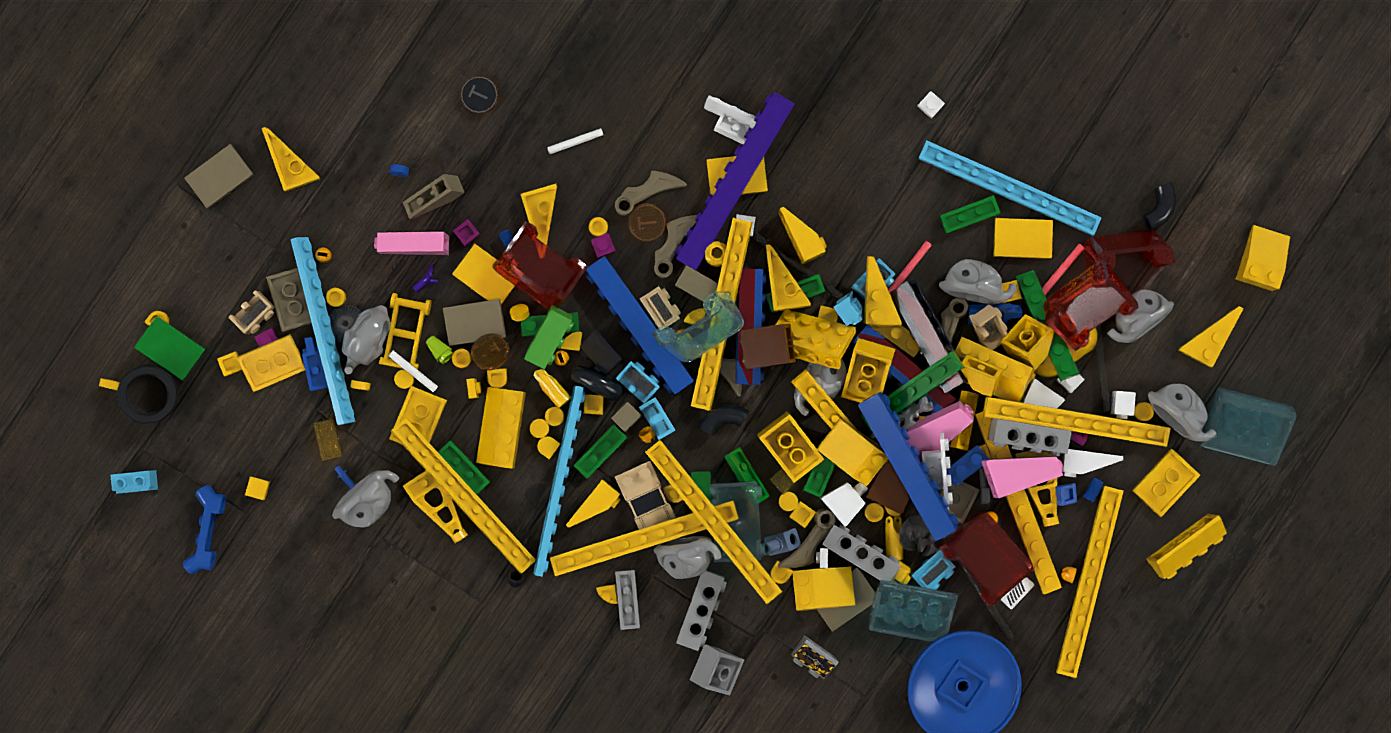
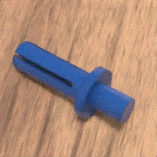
(344, 477)

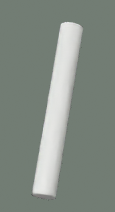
(575, 141)
(413, 371)

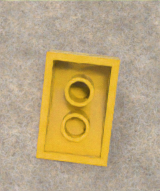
(804, 239)
(1264, 259)
(867, 370)
(790, 446)
(853, 452)
(823, 588)

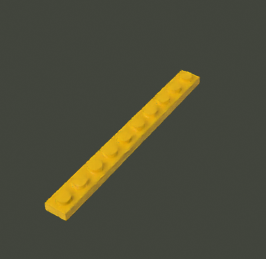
(728, 282)
(1076, 421)
(463, 495)
(1024, 519)
(714, 522)
(636, 540)
(1089, 581)

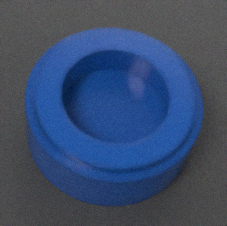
(399, 170)

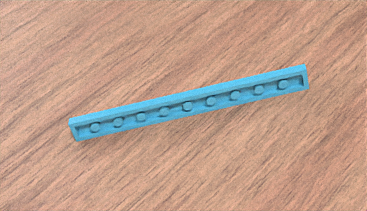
(1009, 188)
(322, 330)
(558, 489)

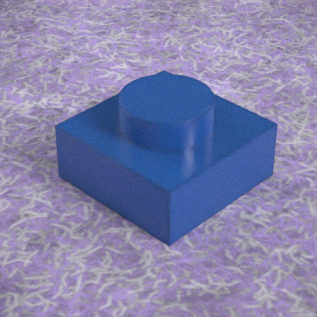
(1066, 494)

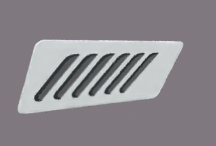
(1017, 593)

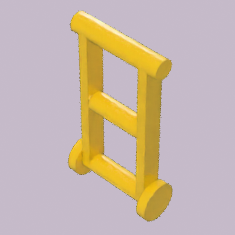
(395, 303)

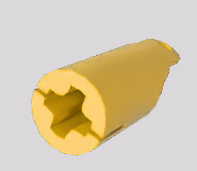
(552, 388)
(892, 541)

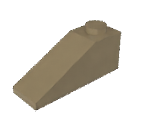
(434, 195)

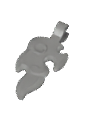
(912, 412)

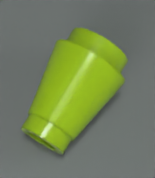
(440, 350)

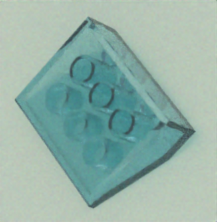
(1249, 426)
(911, 611)

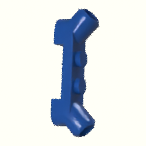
(204, 557)

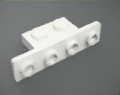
(732, 121)
(938, 465)

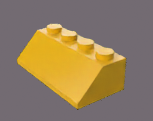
(1014, 376)
(500, 427)
(1187, 545)

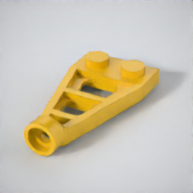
(418, 488)
(1043, 509)

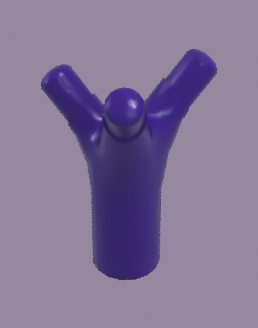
(425, 280)

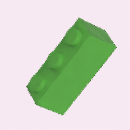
(549, 337)

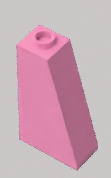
(412, 243)
(949, 420)
(1016, 474)

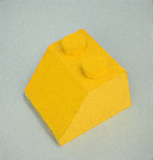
(1028, 341)

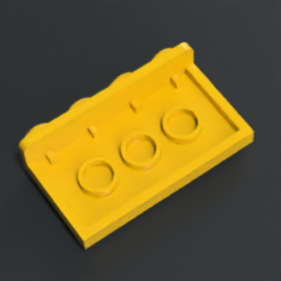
(817, 338)

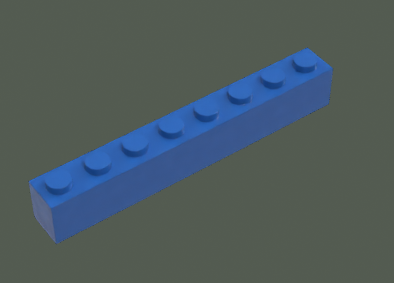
(638, 323)
(908, 466)

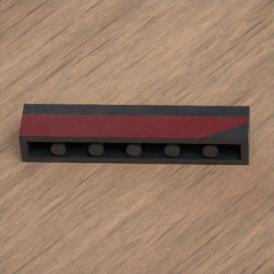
(925, 328)

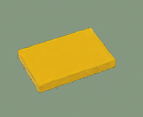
(716, 170)
(1023, 238)
(480, 276)
(271, 363)
(422, 411)
(1166, 482)

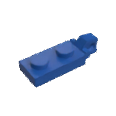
(1007, 310)
(313, 365)
(966, 465)

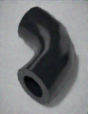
(1164, 207)
(596, 382)
(723, 415)

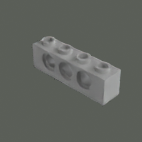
(999, 435)
(839, 534)
(697, 640)

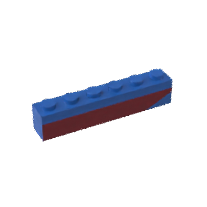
(750, 306)
(904, 370)

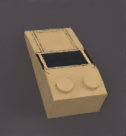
(645, 496)

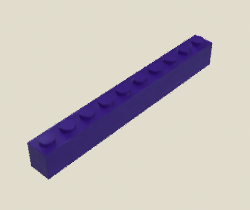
(736, 179)

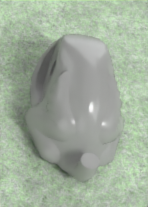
(976, 283)
(1151, 312)
(366, 337)
(829, 379)
(1181, 411)
(366, 500)
(687, 555)

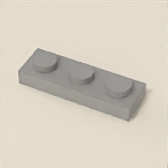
(627, 599)

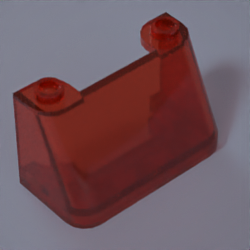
(1148, 242)
(538, 268)
(1087, 303)
(988, 556)

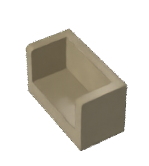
(696, 284)
(626, 417)

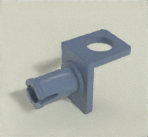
(781, 542)

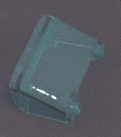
(720, 323)
(746, 501)

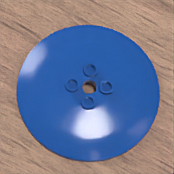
(990, 688)

